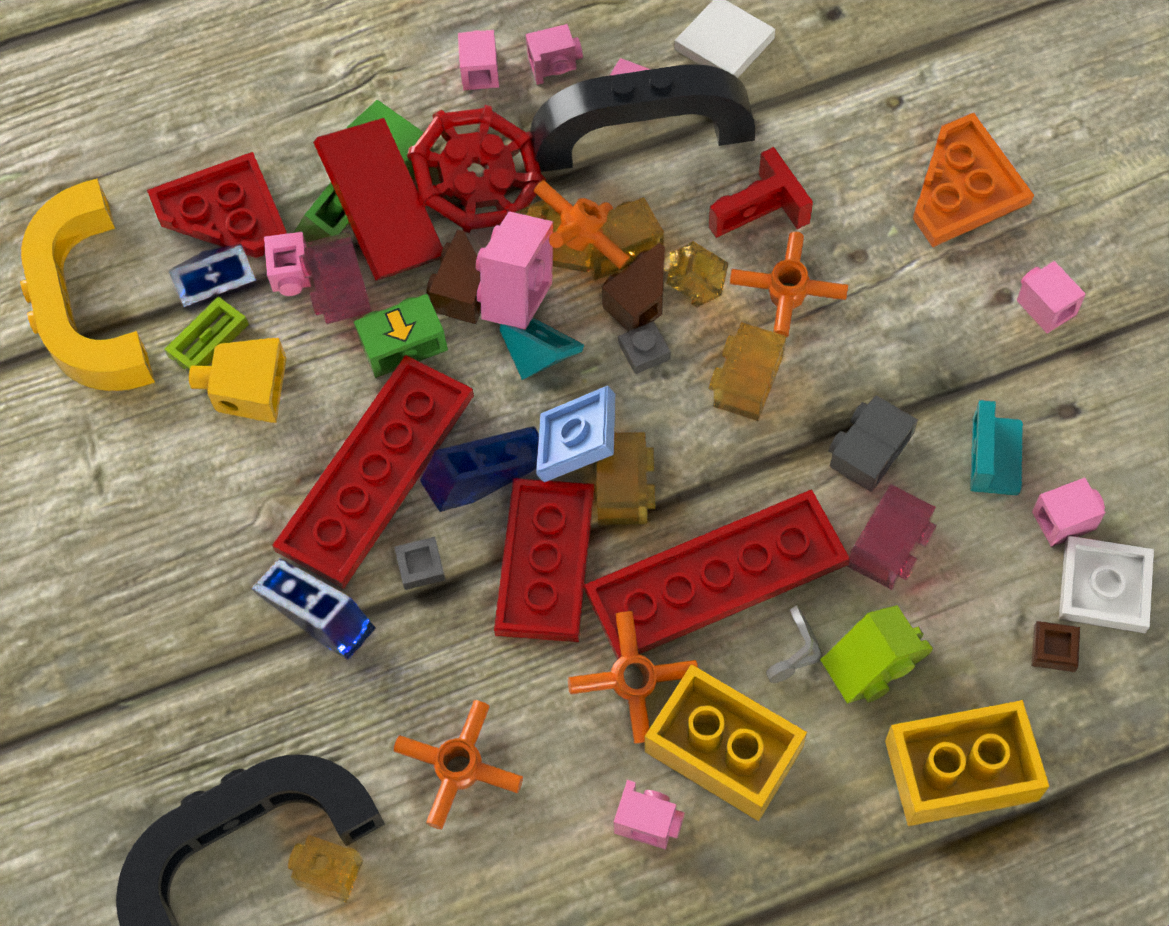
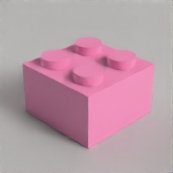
(515, 270)

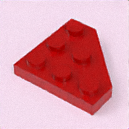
(221, 205)

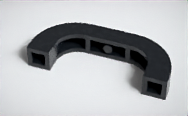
(639, 98)
(235, 802)

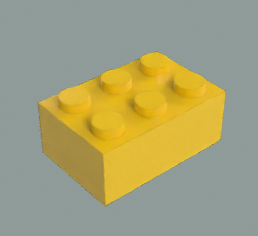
(724, 742)
(966, 763)

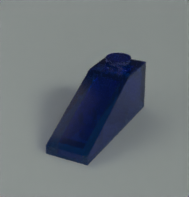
(479, 467)
(315, 608)

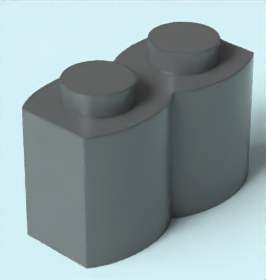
(872, 443)

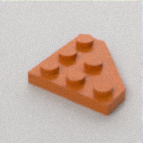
(967, 183)

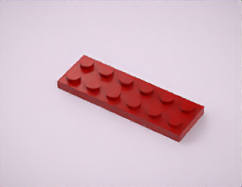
(373, 471)
(719, 573)

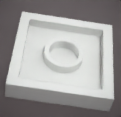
(724, 38)
(1106, 584)

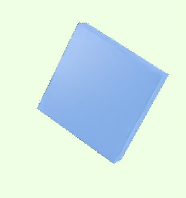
(576, 434)

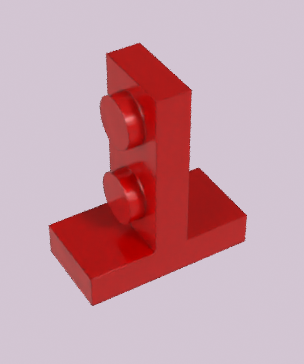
(775, 190)

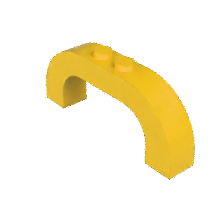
(50, 236)

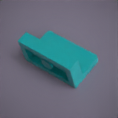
(995, 452)

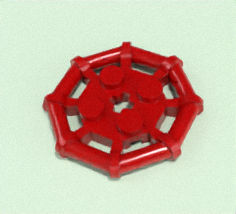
(476, 148)

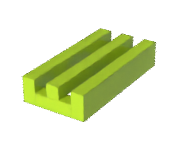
(222, 332)

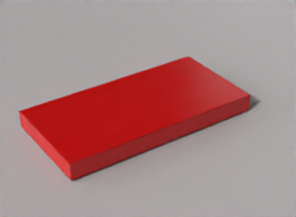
(379, 198)
(545, 560)

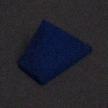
(211, 273)

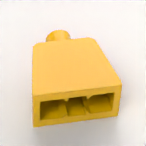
(244, 378)

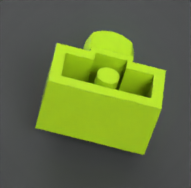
(874, 654)

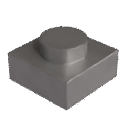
(644, 347)
(419, 563)

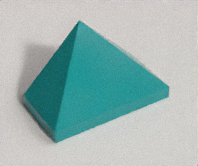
(538, 347)

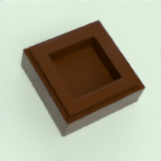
(1055, 646)

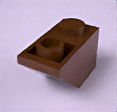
(457, 281)
(637, 292)

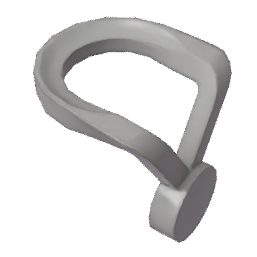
(785, 669)

